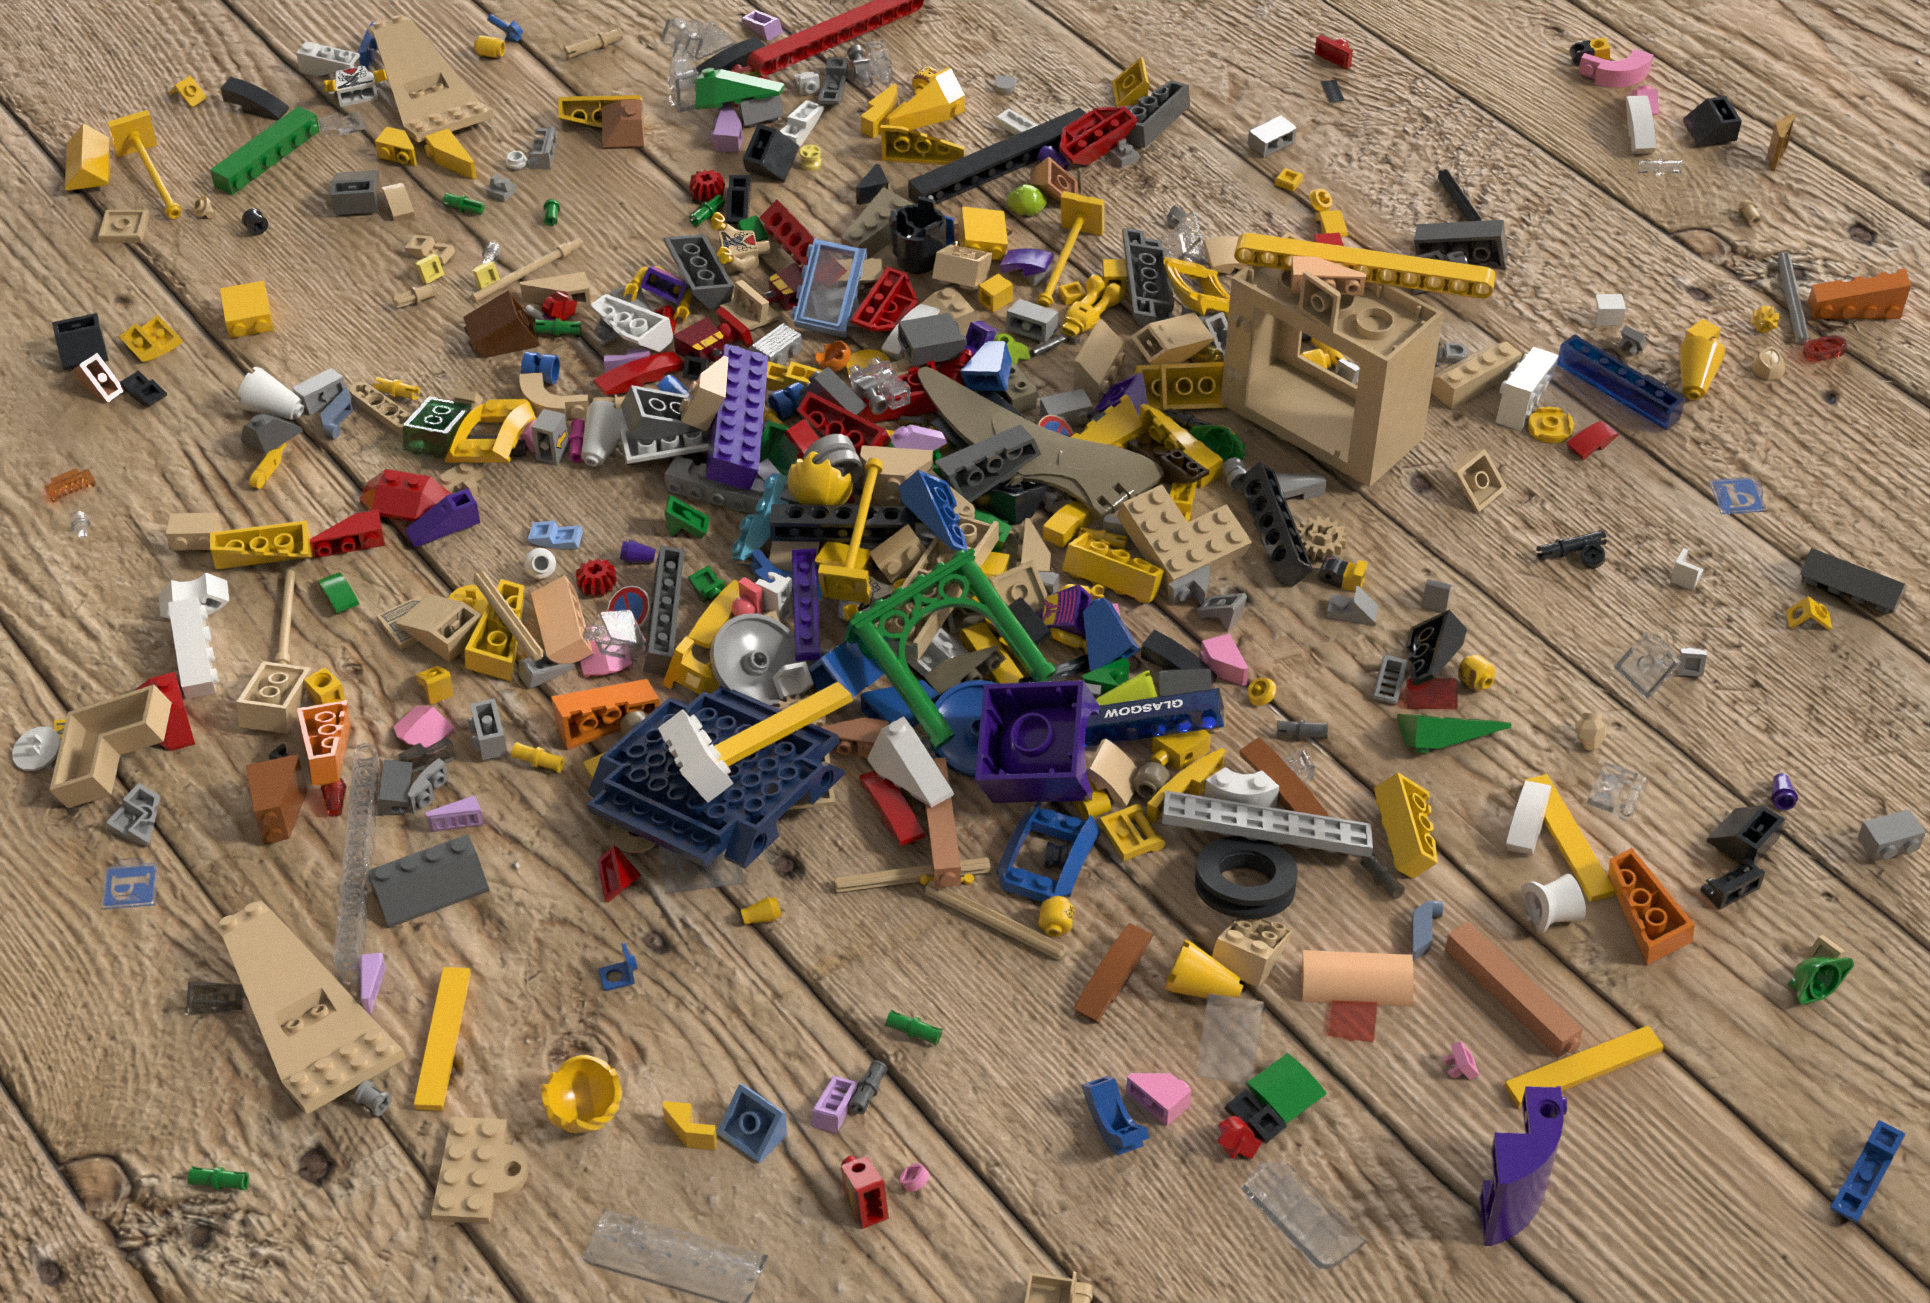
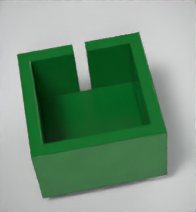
(777, 447)

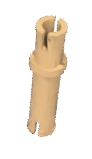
(601, 40)

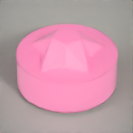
(914, 1177)

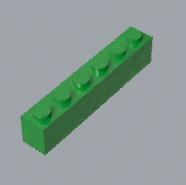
(264, 150)

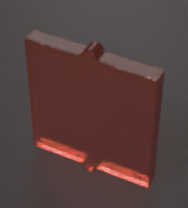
(1353, 1020)

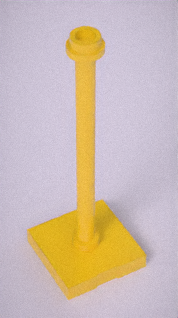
(137, 134)
(1077, 214)
(846, 582)

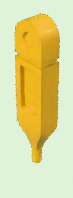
(266, 467)

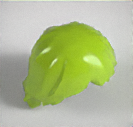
(1027, 200)

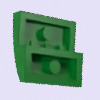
(1286, 1088)

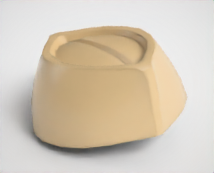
(1768, 364)

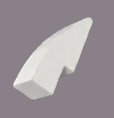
(1640, 125)
(892, 346)
(1528, 818)

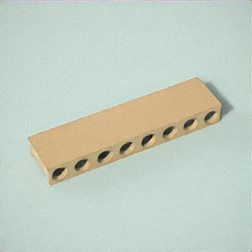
(978, 535)

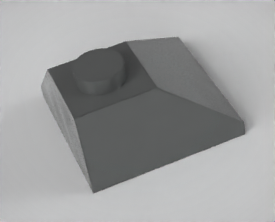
(268, 432)

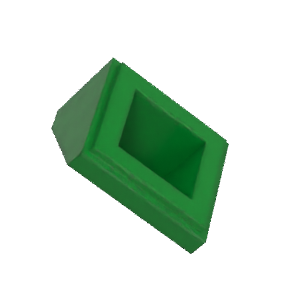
(753, 224)

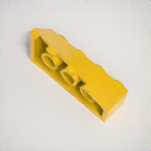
(588, 108)
(1115, 427)
(1173, 436)
(260, 544)
(1112, 568)
(1407, 824)

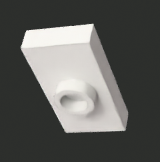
(1013, 122)

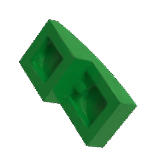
(338, 592)

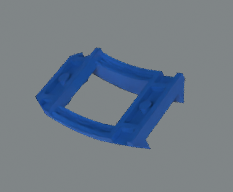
(1057, 825)

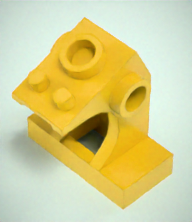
(684, 664)

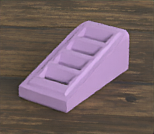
(763, 24)
(456, 815)
(371, 975)
(833, 1118)

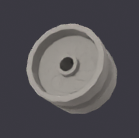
(840, 453)

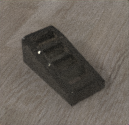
(203, 990)

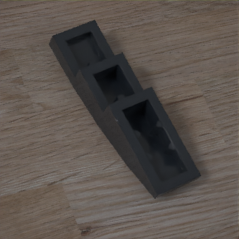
(732, 56)

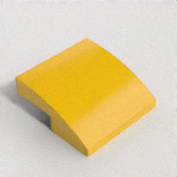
(151, 339)

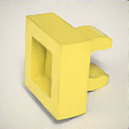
(429, 268)
(485, 274)

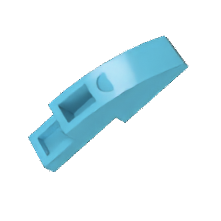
(756, 527)

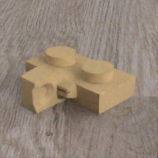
(461, 477)

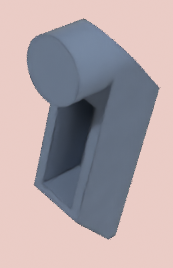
(336, 413)
(1422, 927)

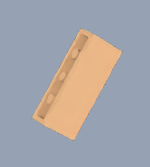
(561, 622)
(1357, 977)

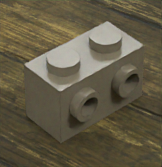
(1020, 391)

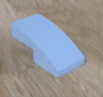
(550, 535)

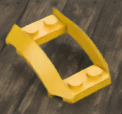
(1215, 296)
(514, 414)

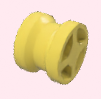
(810, 157)

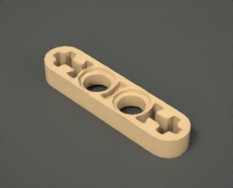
(378, 411)

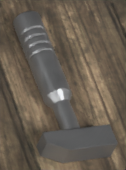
(1052, 344)

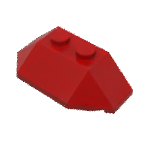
(1096, 133)
(886, 302)
(402, 494)
(178, 728)

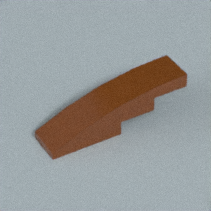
(1292, 793)
(1113, 972)

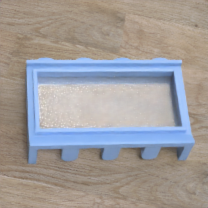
(828, 287)

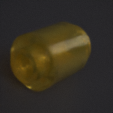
(1208, 354)

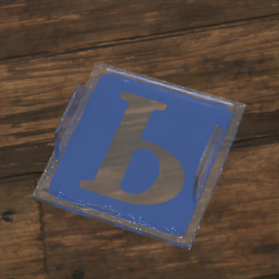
(1738, 495)
(130, 884)

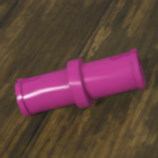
(576, 440)

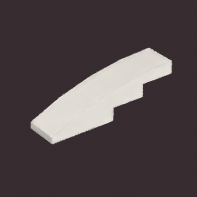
(802, 121)

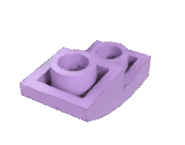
(614, 361)

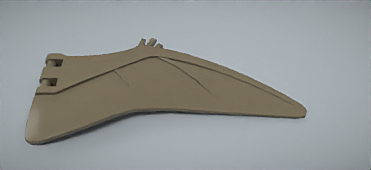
(1076, 466)

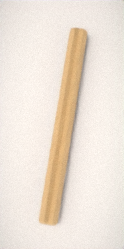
(903, 875)
(996, 920)

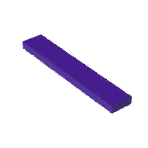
(805, 605)

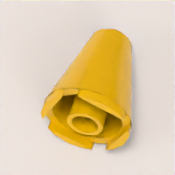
(1699, 364)
(1200, 974)

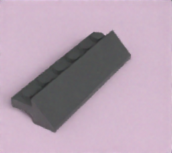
(1147, 278)

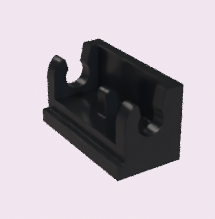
(1734, 884)

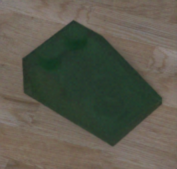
(433, 426)

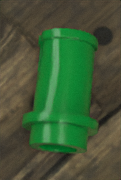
(551, 210)

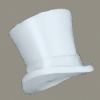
(1554, 902)

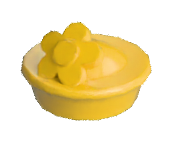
(1320, 200)
(1261, 691)

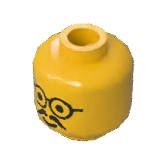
(1056, 915)

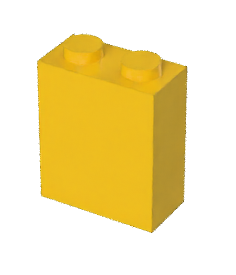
(983, 231)
(246, 309)

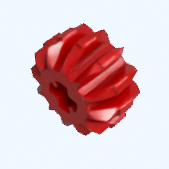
(706, 185)
(596, 577)

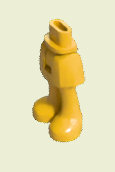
(1081, 315)

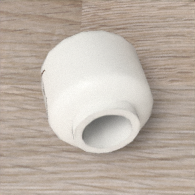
(539, 563)

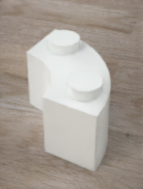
(208, 588)
(1246, 788)

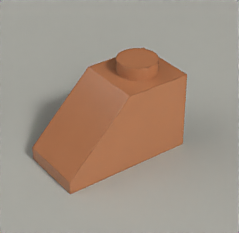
(98, 379)

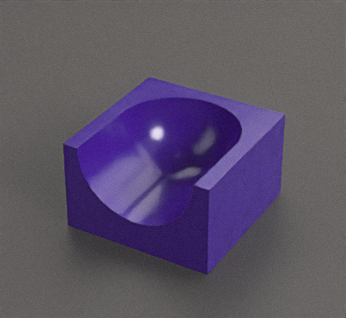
(1034, 741)

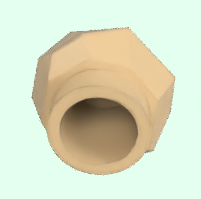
(1591, 731)

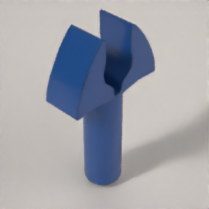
(512, 30)

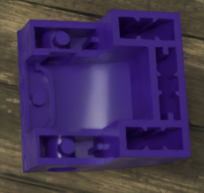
(1522, 1166)

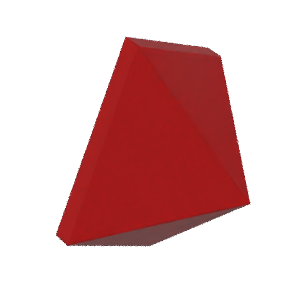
(615, 873)

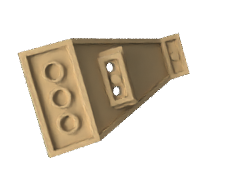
(423, 83)
(307, 1018)

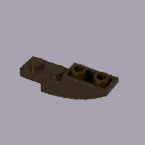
(1176, 464)

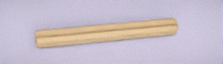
(508, 616)

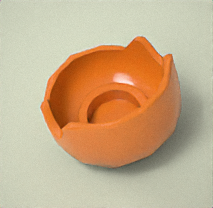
(834, 356)

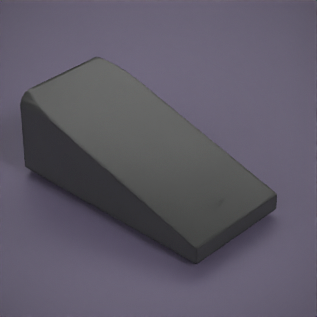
(1183, 681)

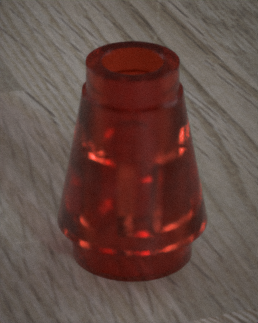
(334, 797)

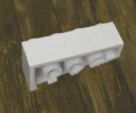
(1525, 387)
(192, 647)
(694, 755)

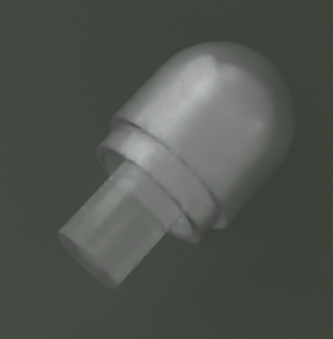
(491, 252)
(80, 523)

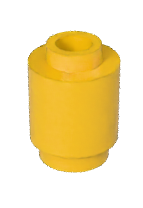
(489, 46)

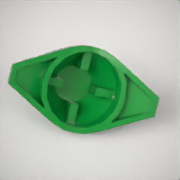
(1220, 440)
(1819, 977)

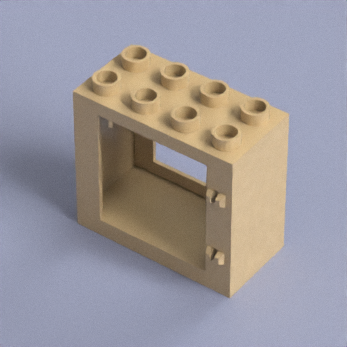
(1339, 423)

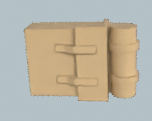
(1057, 1290)

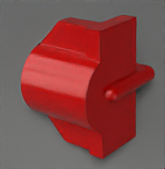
(559, 306)
(1237, 1138)

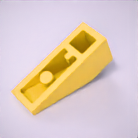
(449, 153)

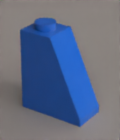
(988, 368)
(1106, 635)
(889, 706)

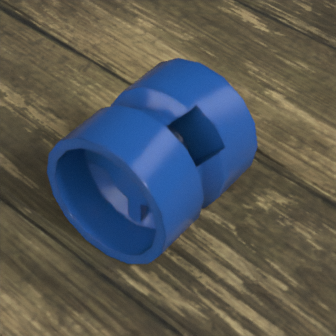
(547, 365)
(785, 401)

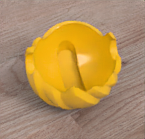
(818, 483)
(581, 1095)

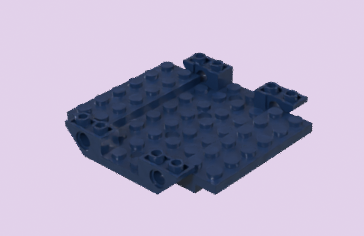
(648, 795)

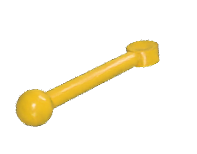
(967, 879)

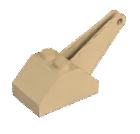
(899, 466)

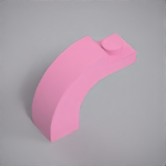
(1617, 73)

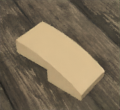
(398, 201)
(425, 246)

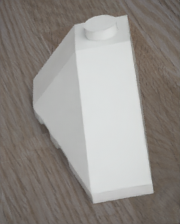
(635, 322)
(906, 763)

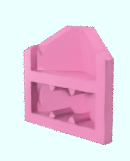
(601, 664)
(423, 726)

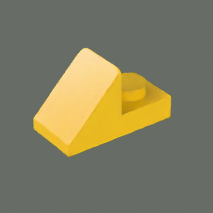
(436, 683)

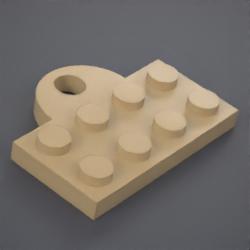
(475, 1170)

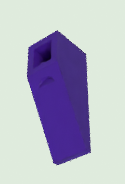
(446, 517)

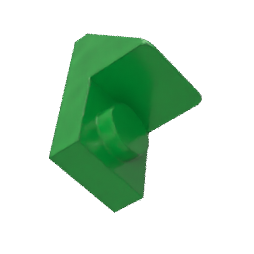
(681, 515)
(1109, 675)

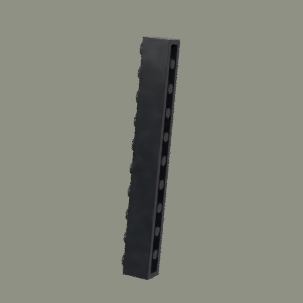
(991, 161)

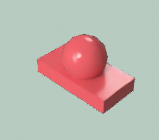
(749, 599)

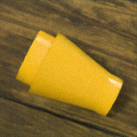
(762, 911)

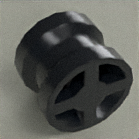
(255, 216)
(1056, 855)

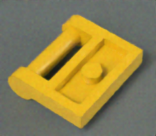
(1126, 837)

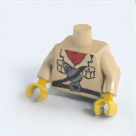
(737, 248)

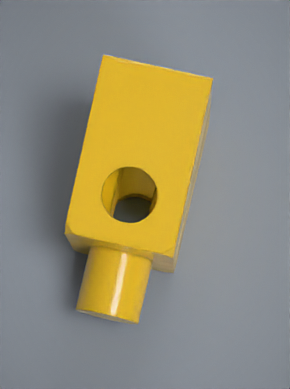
(1181, 748)

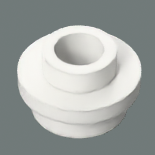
(516, 160)

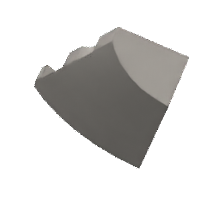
(1301, 484)
(135, 816)

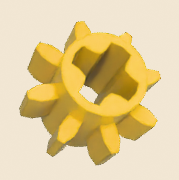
(1765, 319)

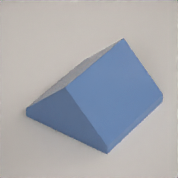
(752, 1124)

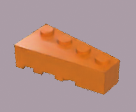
(1861, 298)
(599, 711)
(324, 739)
(1651, 911)

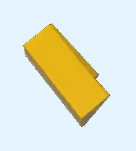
(87, 159)
(1183, 385)

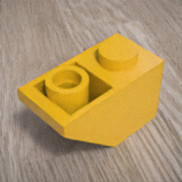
(395, 146)

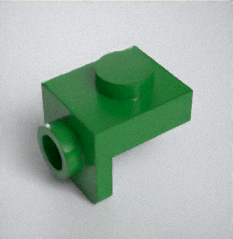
(706, 584)

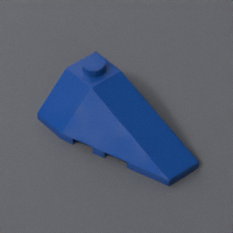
(934, 505)

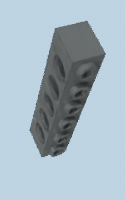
(663, 610)

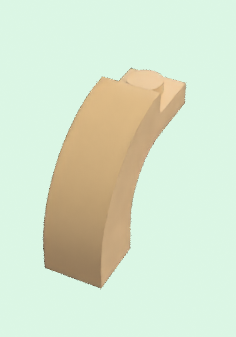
(534, 391)

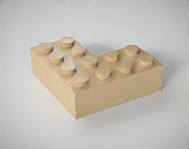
(1181, 545)
(97, 738)

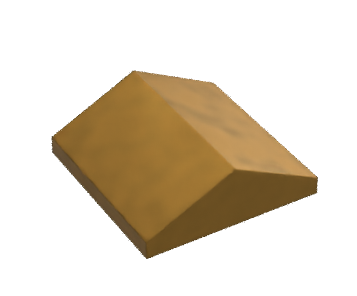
(1780, 140)

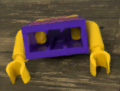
(664, 284)
(1065, 613)

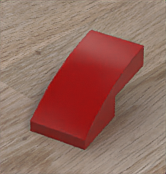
(1593, 437)

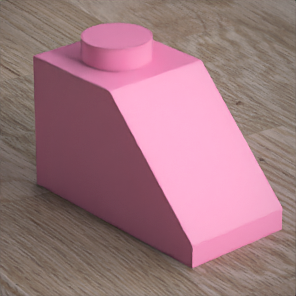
(1224, 659)
(1159, 1094)

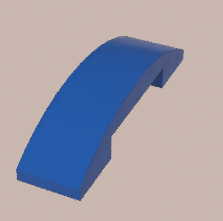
(1868, 1172)

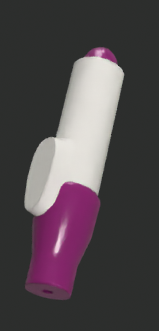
(536, 313)

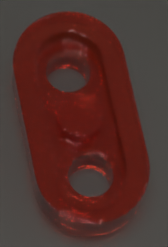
(1824, 348)

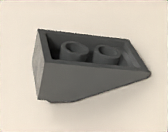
(654, 414)

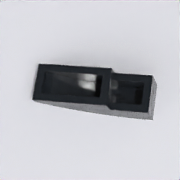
(253, 99)
(738, 198)
(1170, 654)

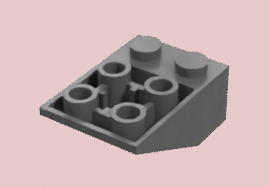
(355, 192)

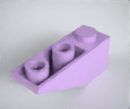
(728, 130)

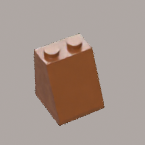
(276, 796)

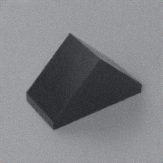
(871, 185)

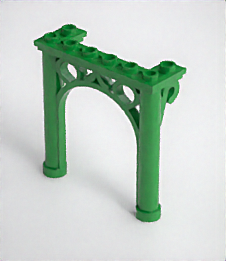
(973, 583)

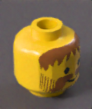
(920, 80)
(1476, 673)

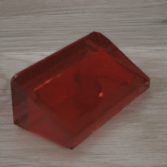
(1432, 694)

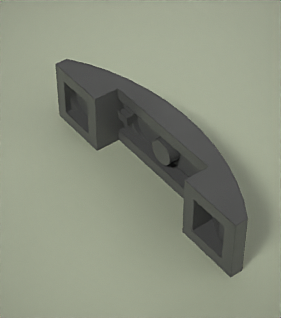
(834, 81)

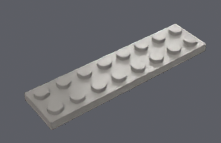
(1267, 824)

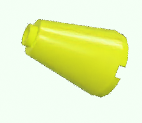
(1134, 689)

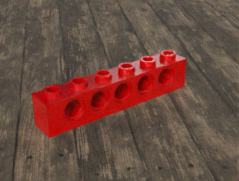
(788, 231)

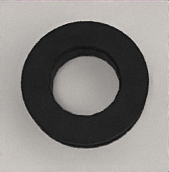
(1240, 900)

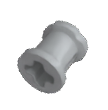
(372, 1098)

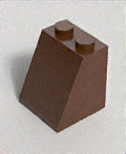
(500, 327)

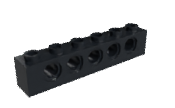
(836, 522)
(1275, 525)

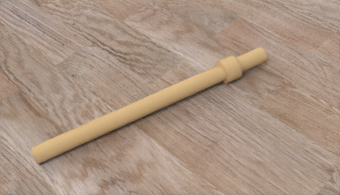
(561, 251)
(282, 656)

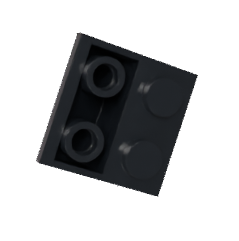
(1713, 122)
(770, 153)
(79, 340)
(1748, 833)

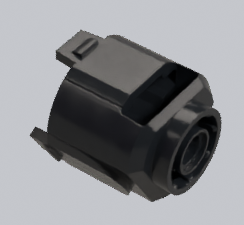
(917, 235)

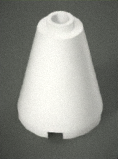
(268, 396)
(601, 432)

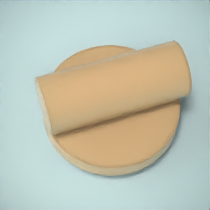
(203, 207)

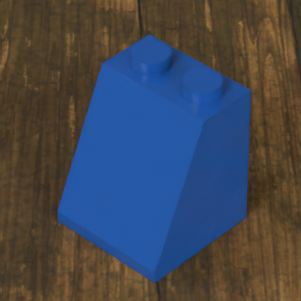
(846, 666)

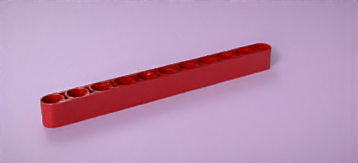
(829, 34)

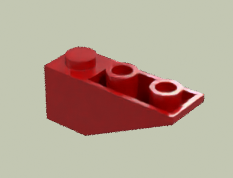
(352, 534)

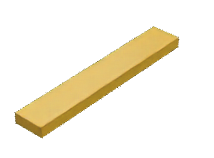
(783, 723)
(1574, 846)
(442, 1039)
(1588, 1063)

